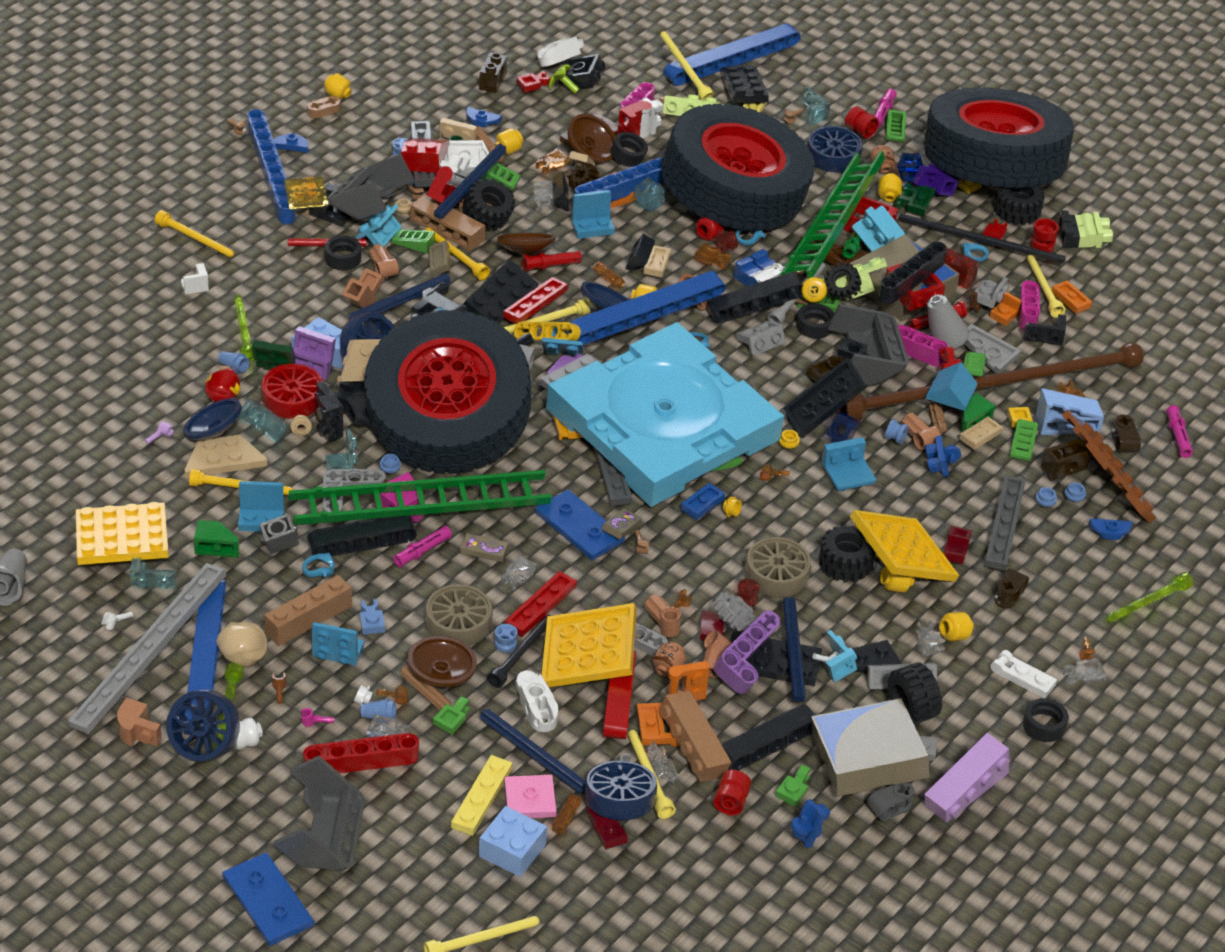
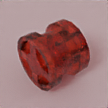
(726, 241)
(748, 591)

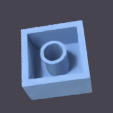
(512, 841)

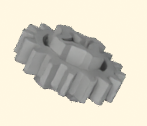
(734, 611)

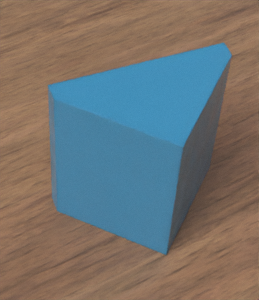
(953, 387)

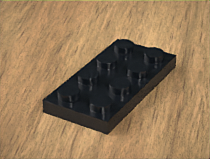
(744, 84)
(500, 292)
(825, 397)
(772, 660)

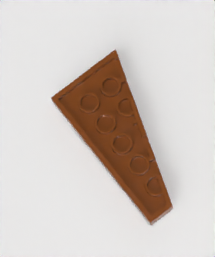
(1104, 456)

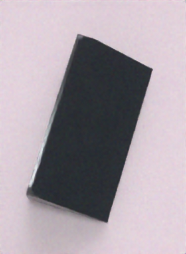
(560, 191)
(640, 252)

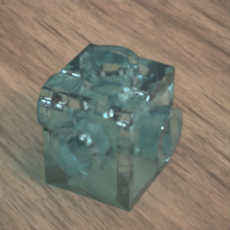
(649, 194)

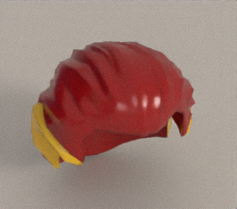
(222, 385)

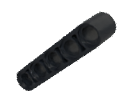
(912, 272)
(755, 297)
(362, 535)
(769, 737)

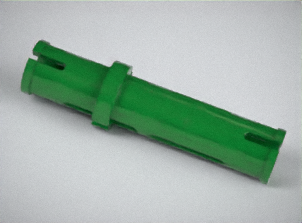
(853, 244)

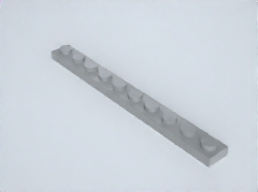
(146, 648)

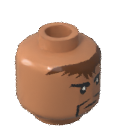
(889, 160)
(667, 656)

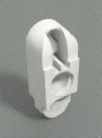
(559, 51)
(537, 701)

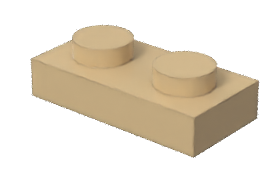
(450, 128)

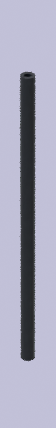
(982, 238)

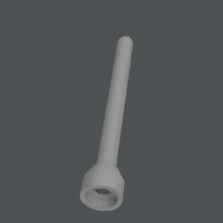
(778, 315)

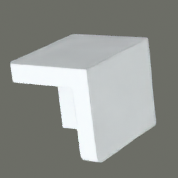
(197, 282)

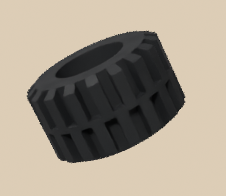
(489, 192)
(1019, 204)
(846, 554)
(918, 691)

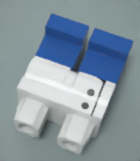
(756, 268)

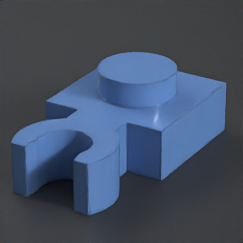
(371, 618)

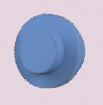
(390, 463)
(1075, 492)
(1046, 497)

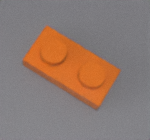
(1071, 297)

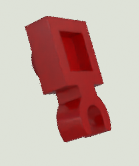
(532, 82)
(996, 230)

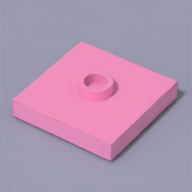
(531, 795)

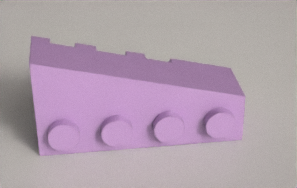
(968, 778)

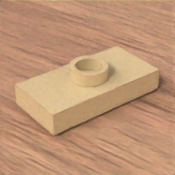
(578, 158)
(657, 261)
(981, 433)

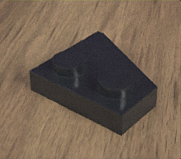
(875, 654)

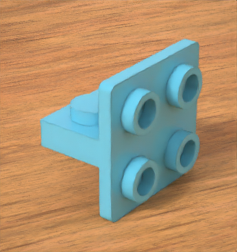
(380, 227)
(877, 228)

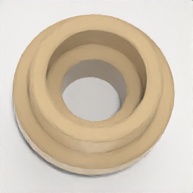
(404, 206)
(300, 420)

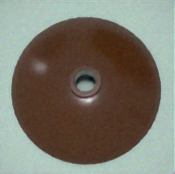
(591, 137)
(526, 242)
(442, 661)

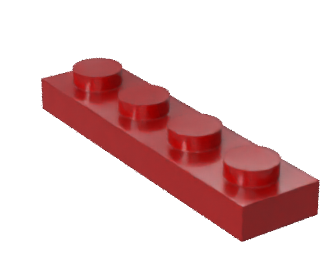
(535, 300)
(541, 602)

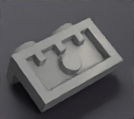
(990, 293)
(762, 337)

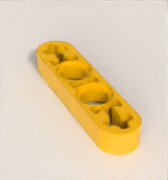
(547, 328)

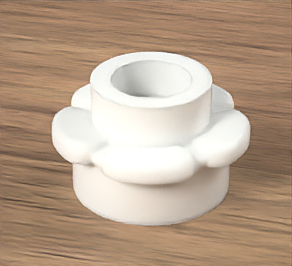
(363, 695)

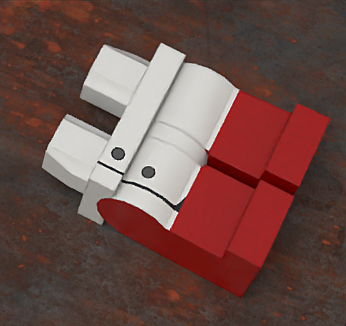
(640, 117)
(448, 177)

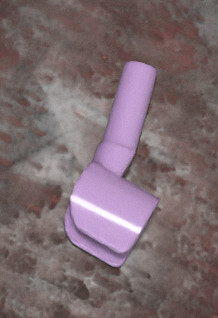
(163, 428)

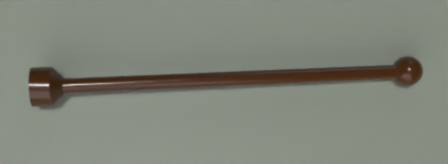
(1129, 355)

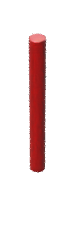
(314, 242)

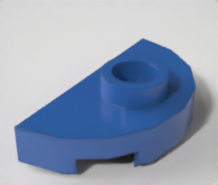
(482, 118)
(291, 142)
(1110, 528)

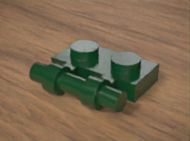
(919, 198)
(272, 355)

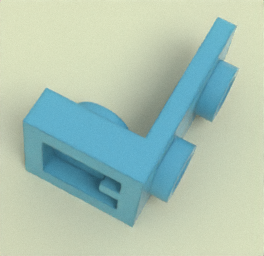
(842, 664)

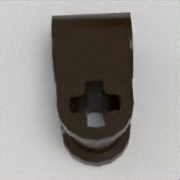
(823, 367)
(1126, 434)
(1010, 588)

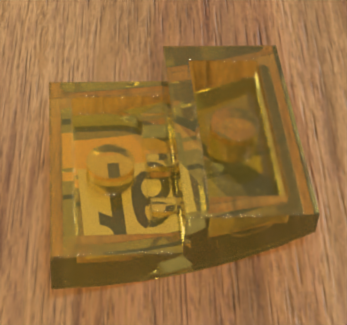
(305, 192)

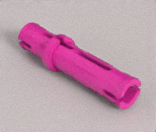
(885, 104)
(1177, 425)
(415, 550)

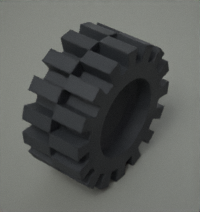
(850, 289)

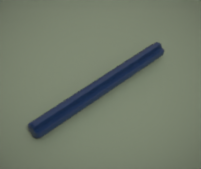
(462, 189)
(401, 297)
(794, 649)
(533, 750)

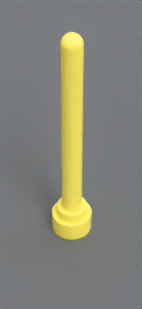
(703, 90)
(1055, 306)
(580, 307)
(663, 805)
(437, 946)

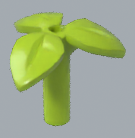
(560, 75)

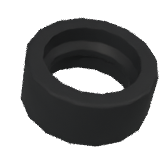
(626, 157)
(344, 243)
(810, 329)
(1043, 732)

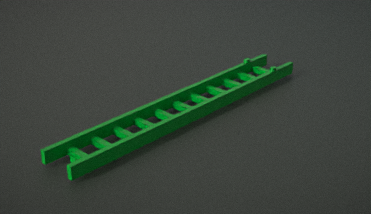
(817, 224)
(418, 486)

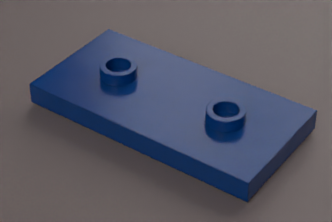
(578, 524)
(268, 899)

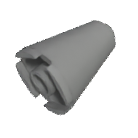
(946, 322)
(12, 576)

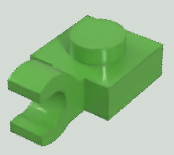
(451, 717)
(794, 789)

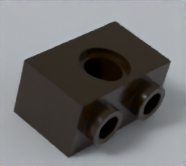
(493, 72)
(1066, 459)

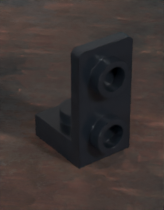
(1045, 333)

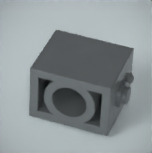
(279, 533)

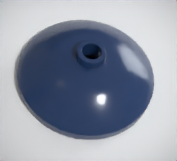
(601, 296)
(213, 420)

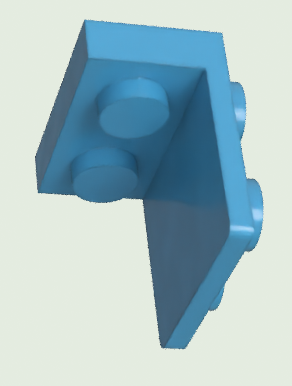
(592, 214)
(557, 346)
(846, 464)
(259, 504)
(336, 644)

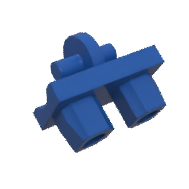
(943, 456)
(809, 823)

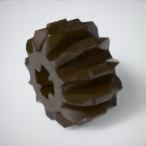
(582, 174)

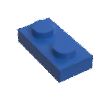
(703, 501)

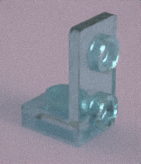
(818, 106)
(263, 419)
(343, 460)
(150, 578)

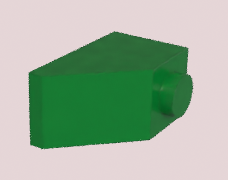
(977, 410)
(215, 540)

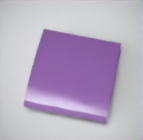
(314, 350)

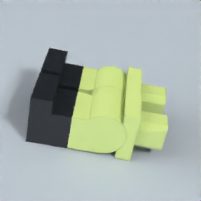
(1084, 230)

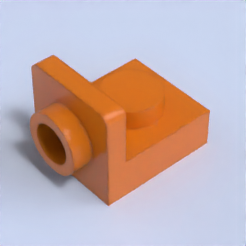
(1007, 310)

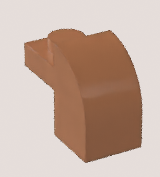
(363, 291)
(135, 724)

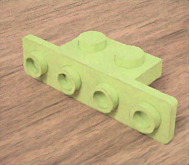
(678, 105)
(867, 285)

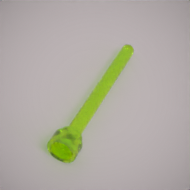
(246, 345)
(1181, 583)
(233, 675)

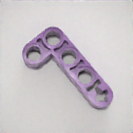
(732, 663)

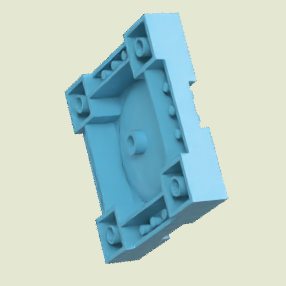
(664, 412)

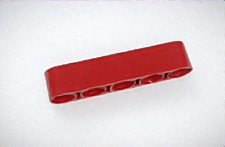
(618, 706)
(367, 752)

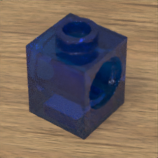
(909, 165)
(843, 419)

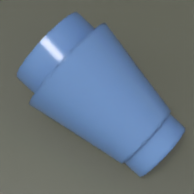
(237, 361)
(382, 707)

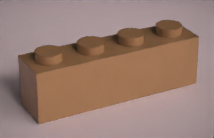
(454, 226)
(312, 606)
(695, 736)

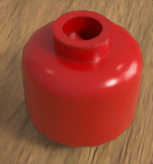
(708, 229)

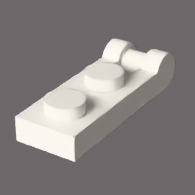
(1023, 674)

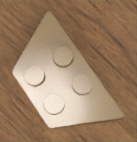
(356, 360)
(224, 455)

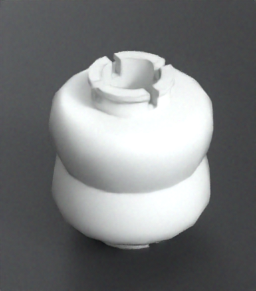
(248, 734)

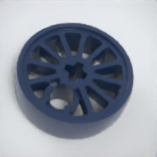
(833, 147)
(355, 324)
(177, 717)
(620, 790)

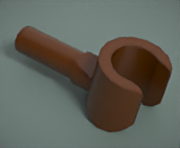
(973, 303)

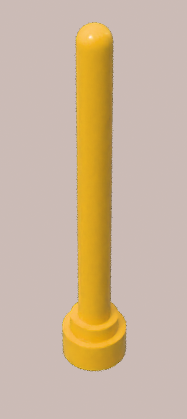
(164, 220)
(479, 270)
(199, 478)

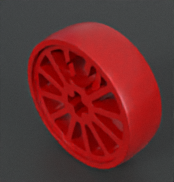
(285, 390)

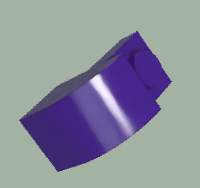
(936, 178)

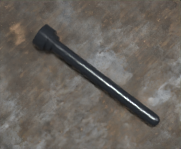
(498, 675)

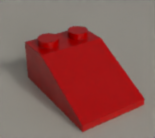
(424, 154)

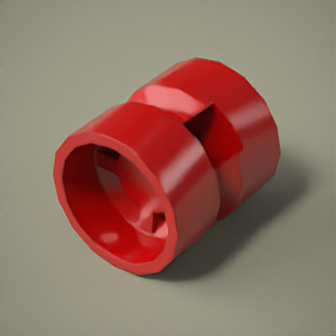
(861, 122)
(1044, 234)
(732, 792)

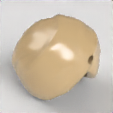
(242, 643)

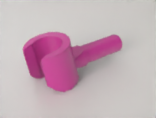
(309, 718)

